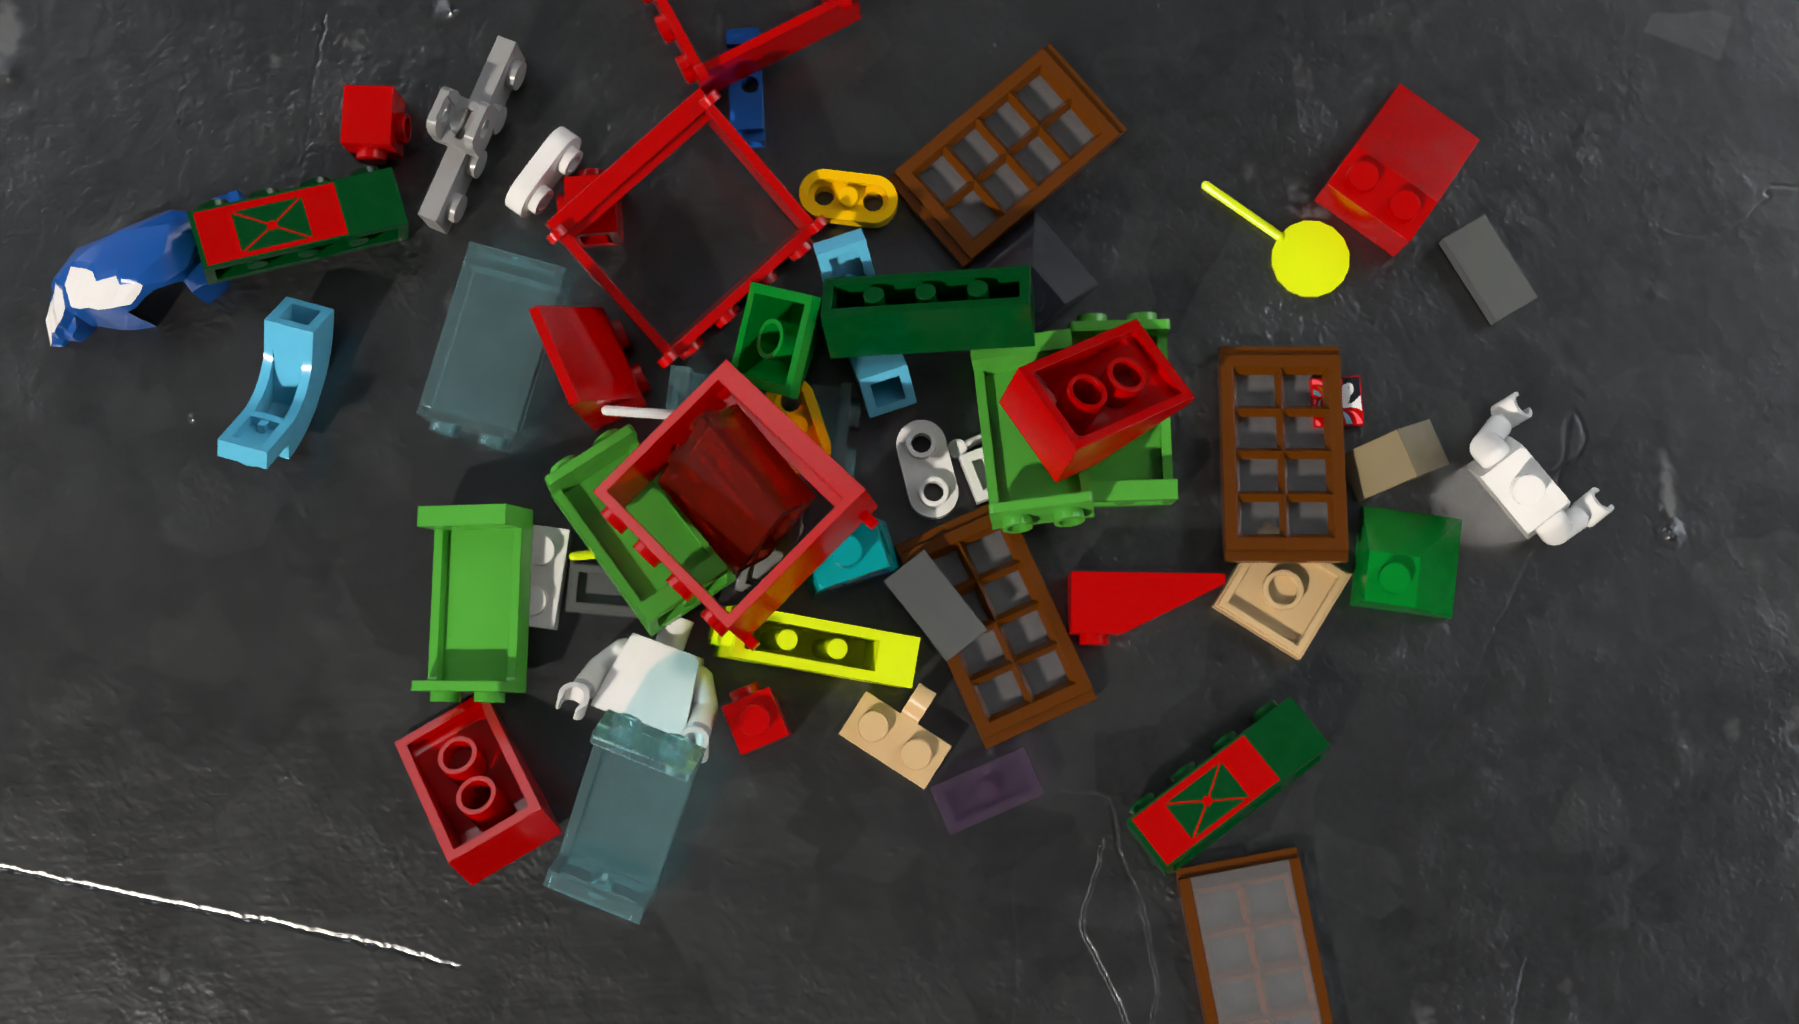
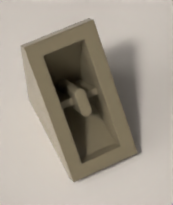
(1393, 460)

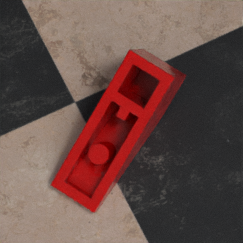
(1119, 601)

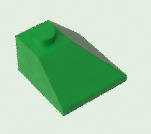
(777, 338)
(1406, 562)

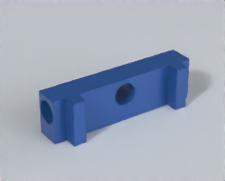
(747, 108)

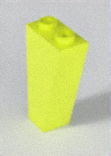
(825, 649)

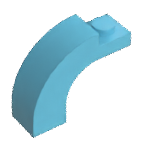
(881, 379)
(288, 387)

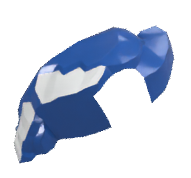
(120, 270)

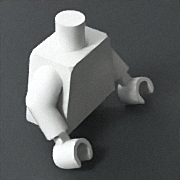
(1523, 485)
(652, 683)

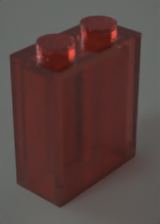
(735, 487)

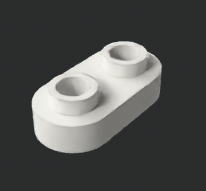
(534, 185)
(926, 469)

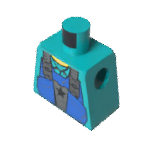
(857, 560)

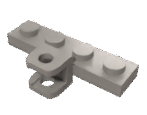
(466, 129)

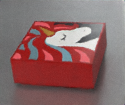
(1351, 397)

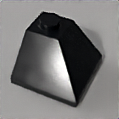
(1056, 273)

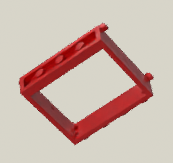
(758, 51)
(636, 165)
(850, 500)

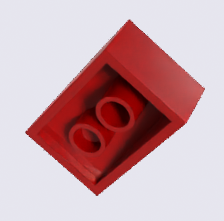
(1397, 170)
(591, 360)
(1093, 398)
(476, 790)

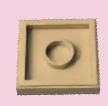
(1282, 600)

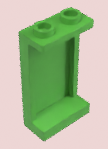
(1143, 468)
(1016, 480)
(639, 583)
(478, 601)

